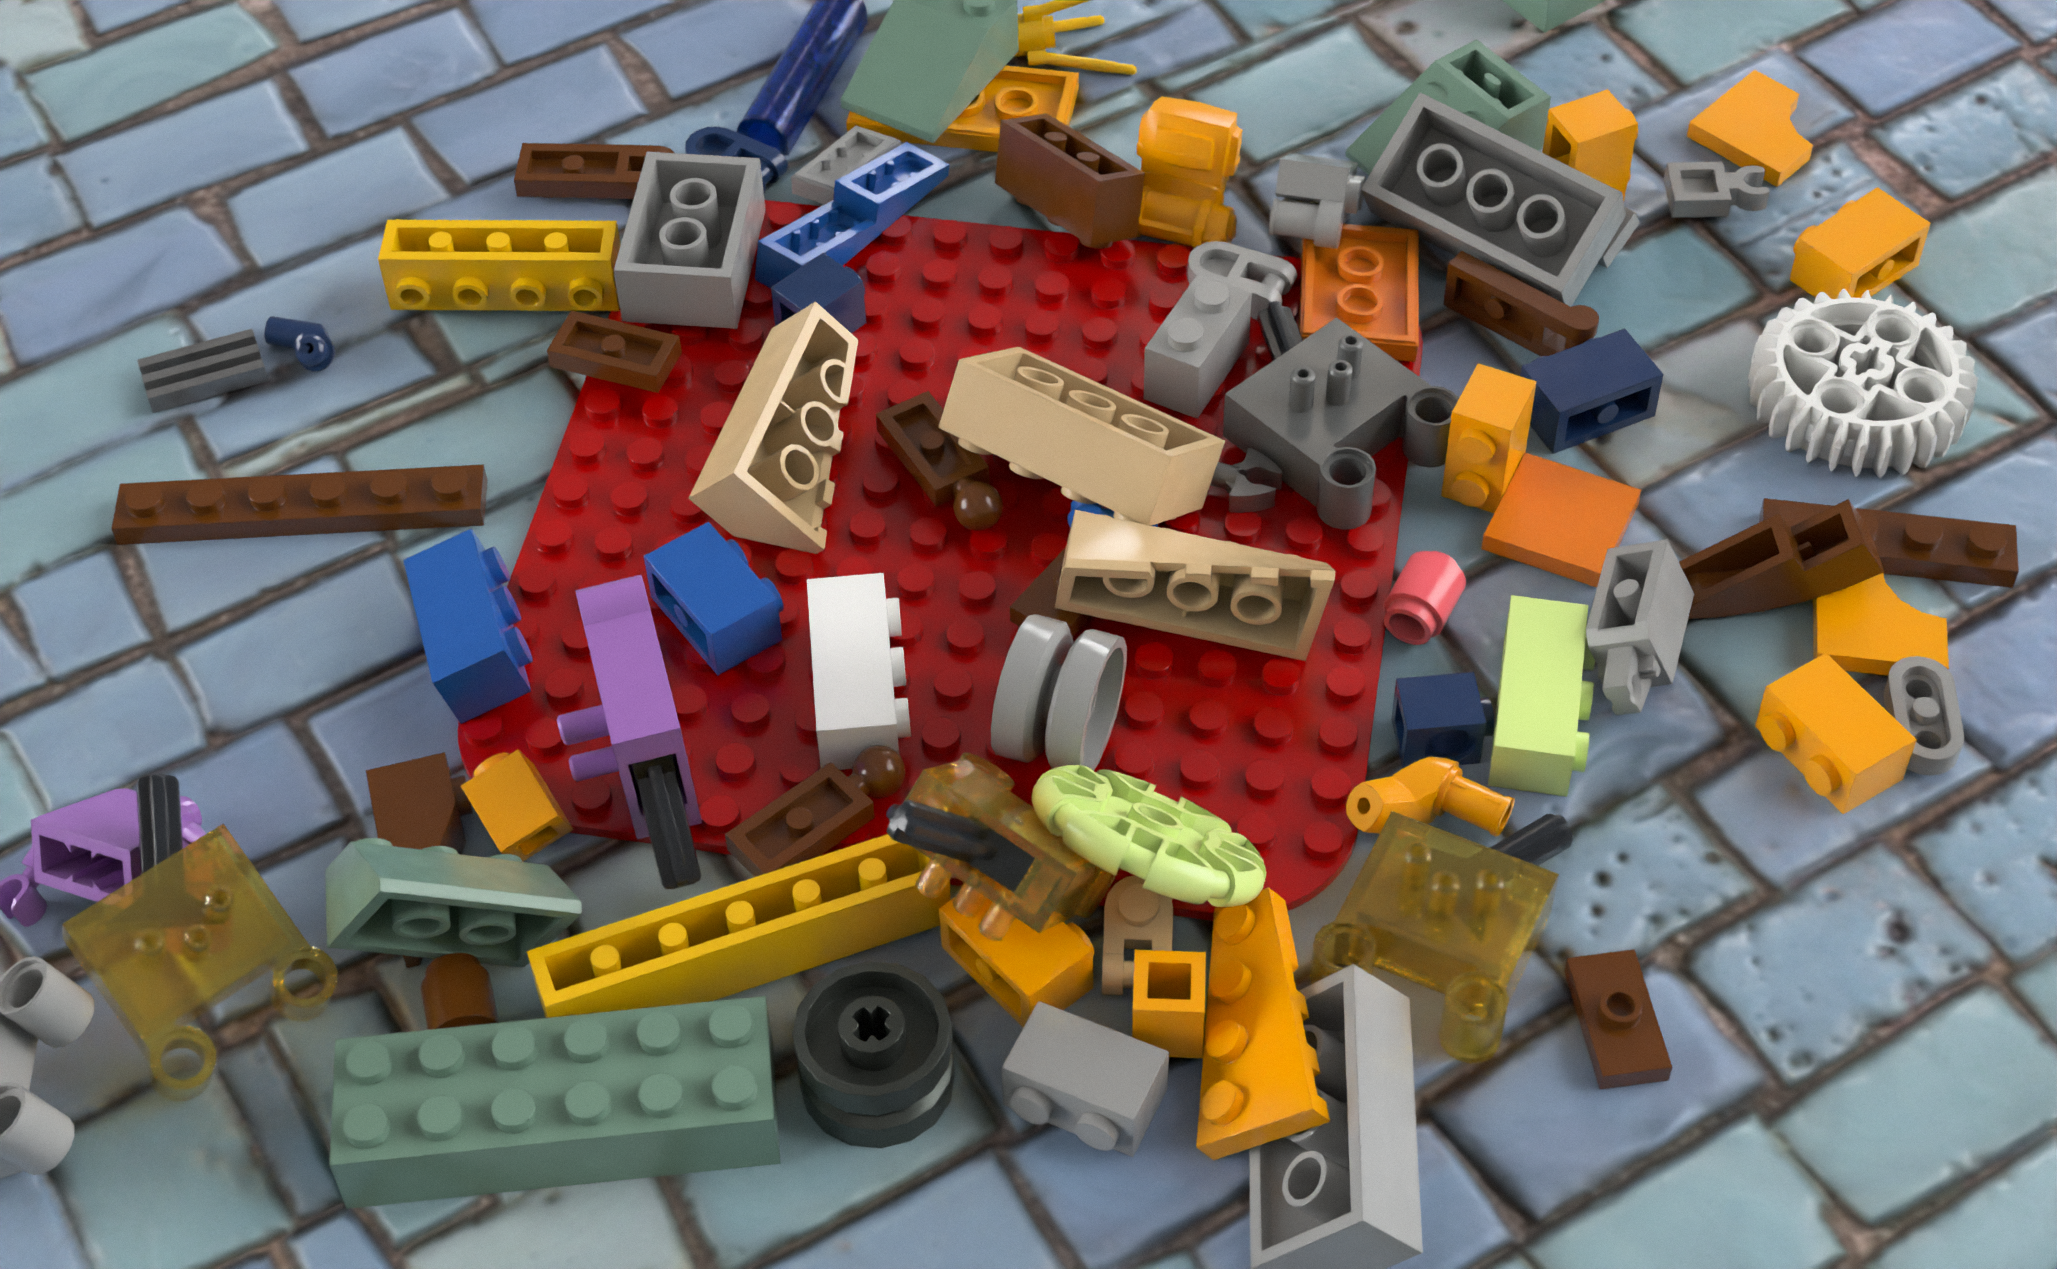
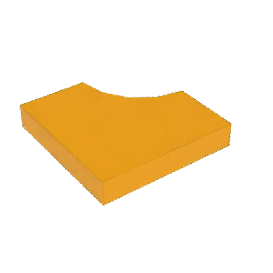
(1754, 128)
(1872, 629)

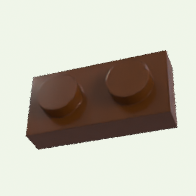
(614, 351)

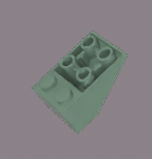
(1474, 84)

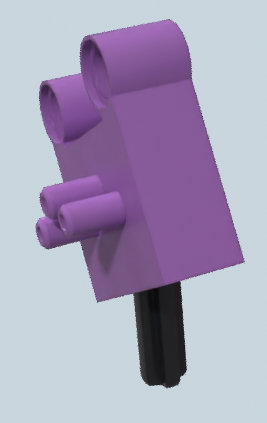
(641, 726)

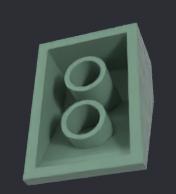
(932, 62)

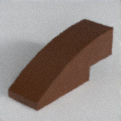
(1782, 564)

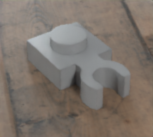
(1708, 190)

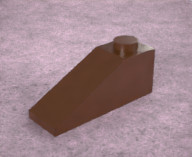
(419, 807)

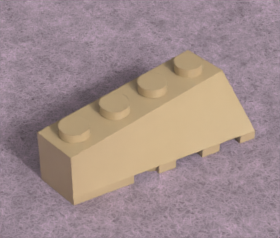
(779, 441)
(1193, 585)

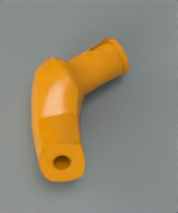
(1428, 791)

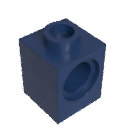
(1441, 718)

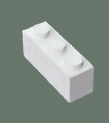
(855, 667)

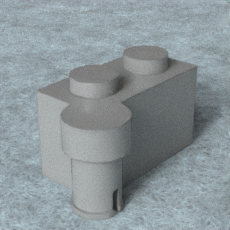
(1316, 199)

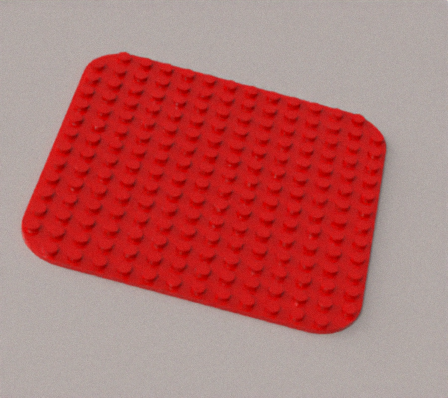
(1223, 725)

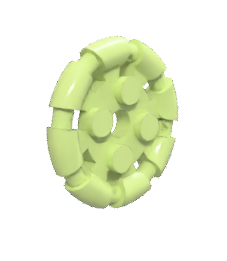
(1166, 842)

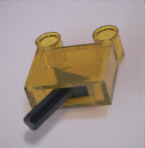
(996, 846)

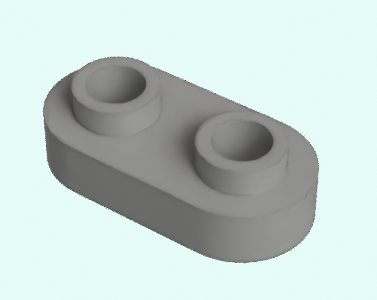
(1930, 718)

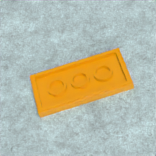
(1009, 95)

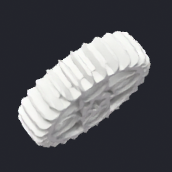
(1862, 383)

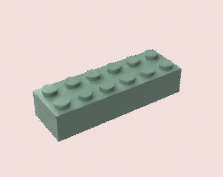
(554, 1102)

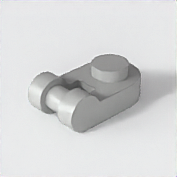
(1239, 265)

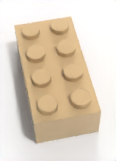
(1080, 436)

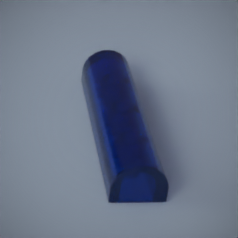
(804, 73)

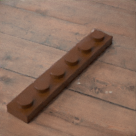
(300, 504)

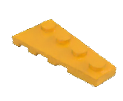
(1255, 1041)

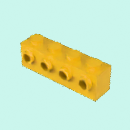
(500, 265)

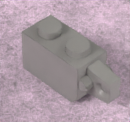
(1638, 622)

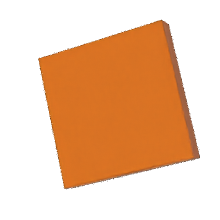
(1560, 519)

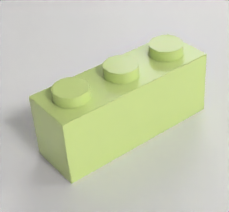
(1542, 697)

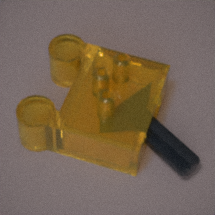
(1449, 920)
(189, 939)

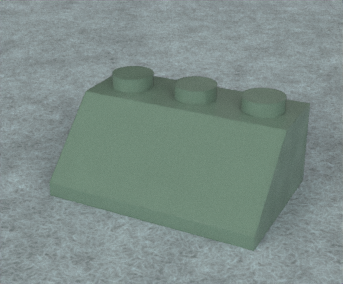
(443, 903)

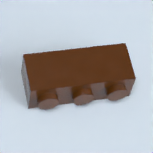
(1069, 179)

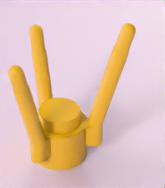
(1038, 32)

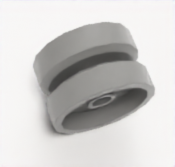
(1058, 694)

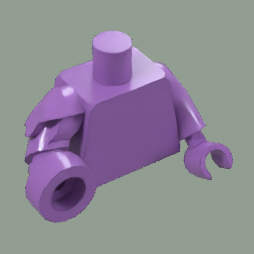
(85, 852)

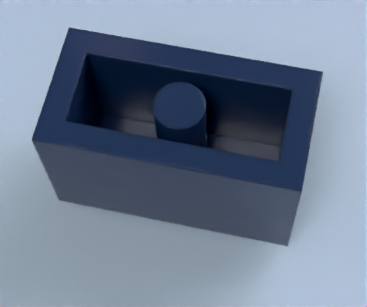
(1592, 390)

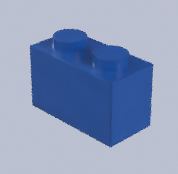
(714, 597)

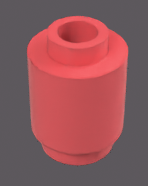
(1423, 597)

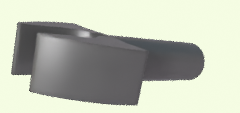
(1239, 481)

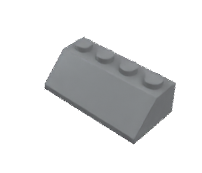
(1350, 1185)

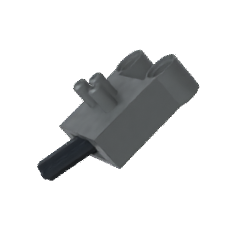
(1332, 408)

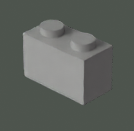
(1197, 345)
(1084, 1079)

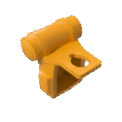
(1186, 163)

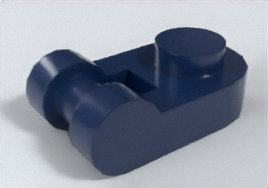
(726, 142)

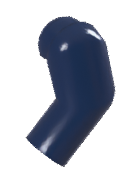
(309, 340)

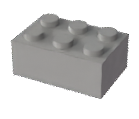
(690, 240)

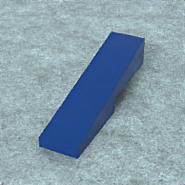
(860, 211)

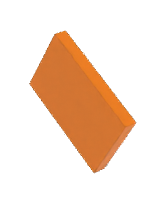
(1366, 285)

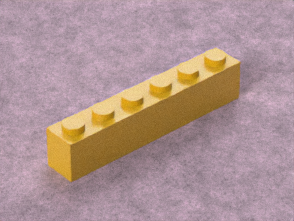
(741, 933)

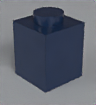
(826, 283)

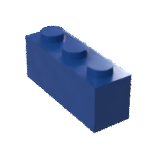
(468, 625)

